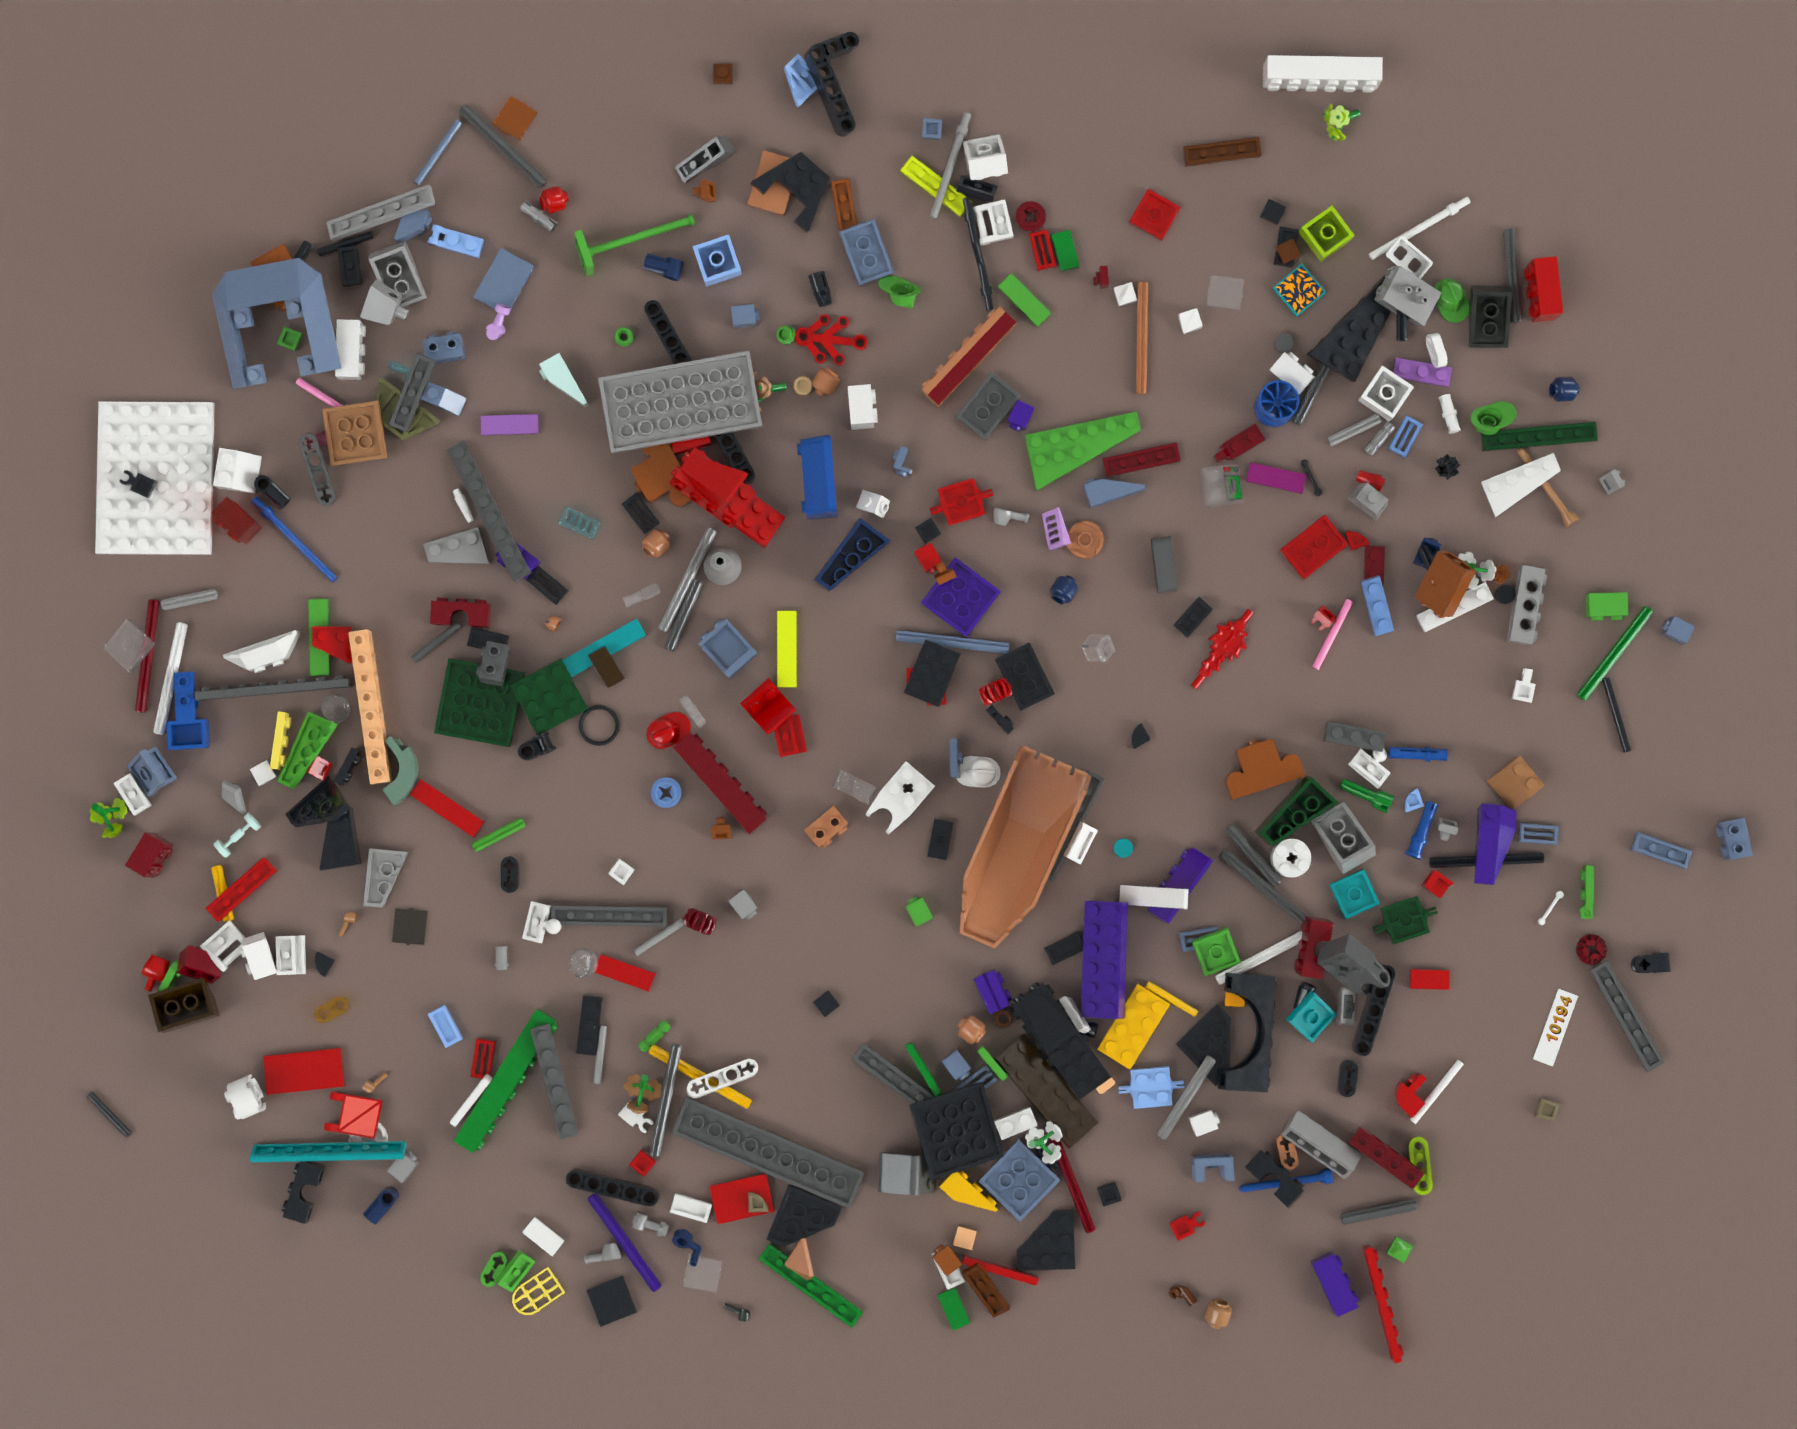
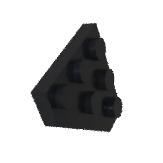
(320, 805)
(1209, 1038)
(801, 1216)
(1050, 1244)

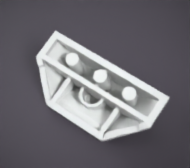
(265, 653)

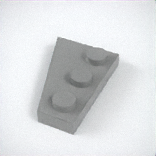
(381, 875)

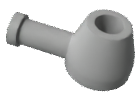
(1002, 516)
(609, 1253)

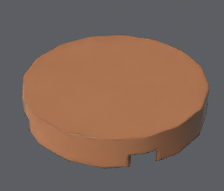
(1085, 540)

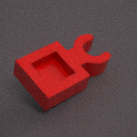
(1183, 1227)

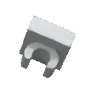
(1612, 481)
(1446, 828)

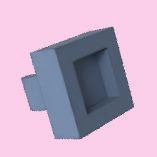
(931, 129)

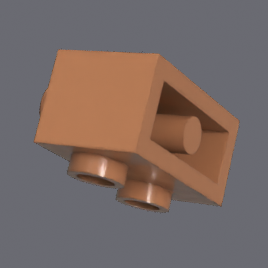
(826, 827)

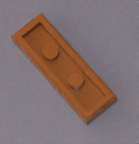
(843, 204)

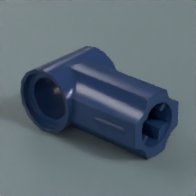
(667, 267)
(381, 1205)

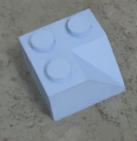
(717, 260)

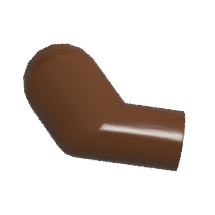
(1182, 1292)

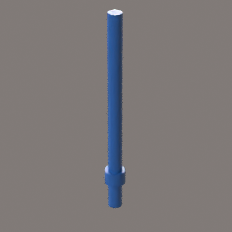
(269, 514)

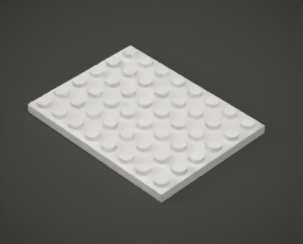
(175, 449)

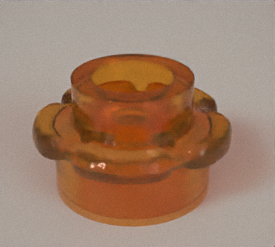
(1505, 574)

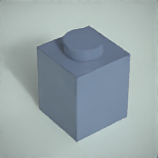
(744, 316)
(1677, 630)
(956, 1065)

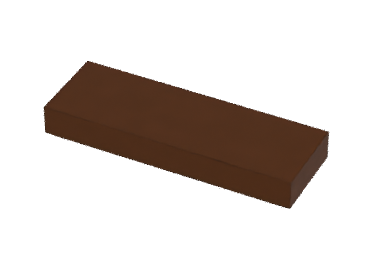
(986, 1289)

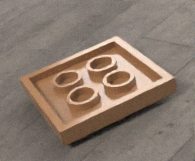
(354, 433)

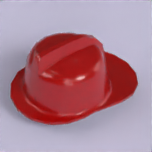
(668, 730)

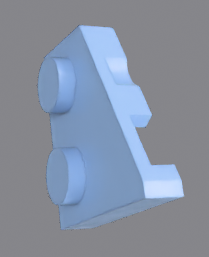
(799, 79)

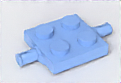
(1151, 1087)

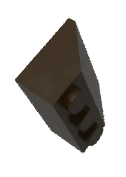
(183, 1005)

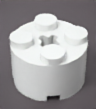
(1295, 848)
(245, 1097)

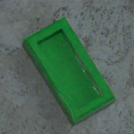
(1065, 250)
(953, 1308)

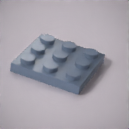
(1019, 1180)

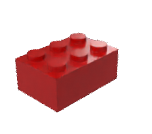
(1543, 289)

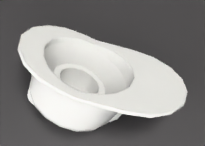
(979, 772)

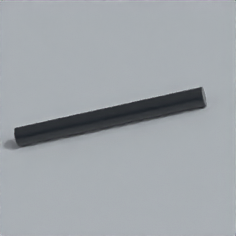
(1616, 715)

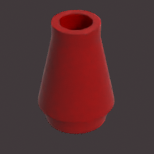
(1374, 480)

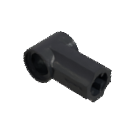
(272, 492)

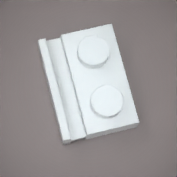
(290, 955)

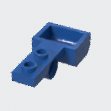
(187, 730)

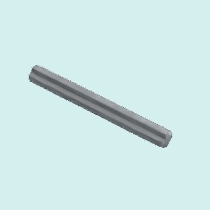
(1186, 1097)

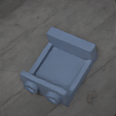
(727, 647)

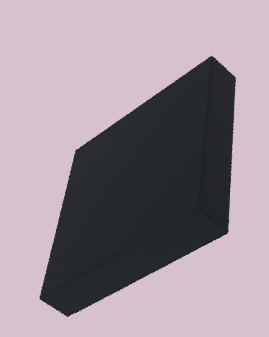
(611, 1301)

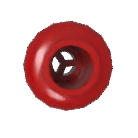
(553, 199)

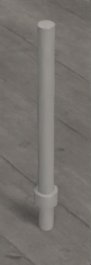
(961, 132)

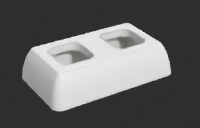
(1412, 252)

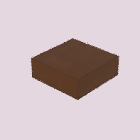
(1288, 251)

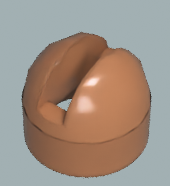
(554, 623)

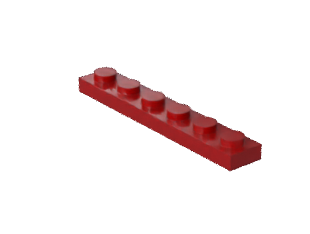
(1385, 1311)

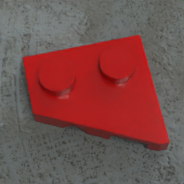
(333, 641)

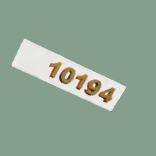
(1555, 1027)

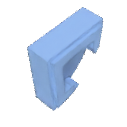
(1413, 801)

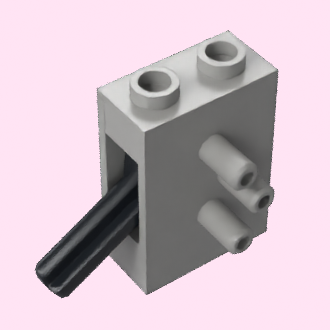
(1408, 298)

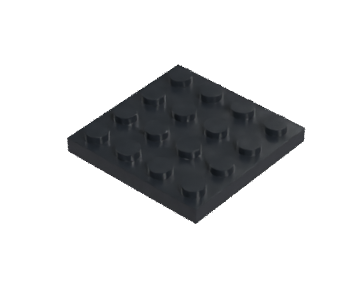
(956, 1130)

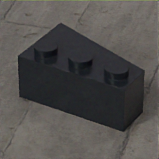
(340, 843)

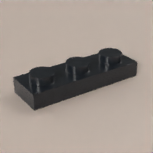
(589, 1025)

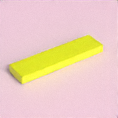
(930, 183)
(787, 649)

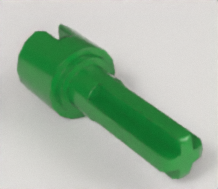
(1379, 799)

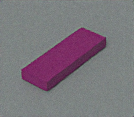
(1276, 478)

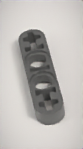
(315, 469)

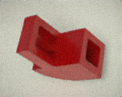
(1406, 1097)

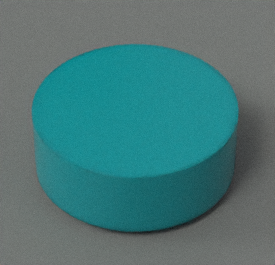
(1123, 848)

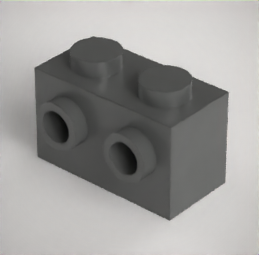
(494, 663)

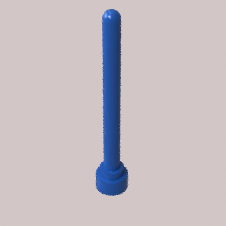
(1323, 1176)

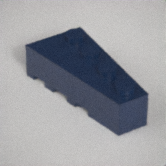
(851, 553)

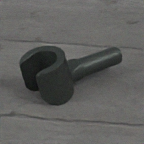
(744, 1314)

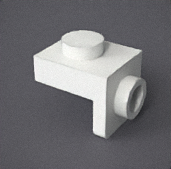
(873, 503)

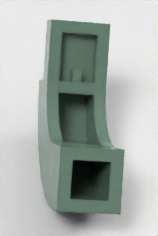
(407, 775)

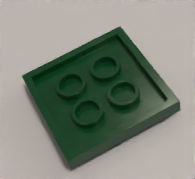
(548, 696)

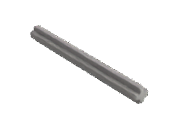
(687, 579)

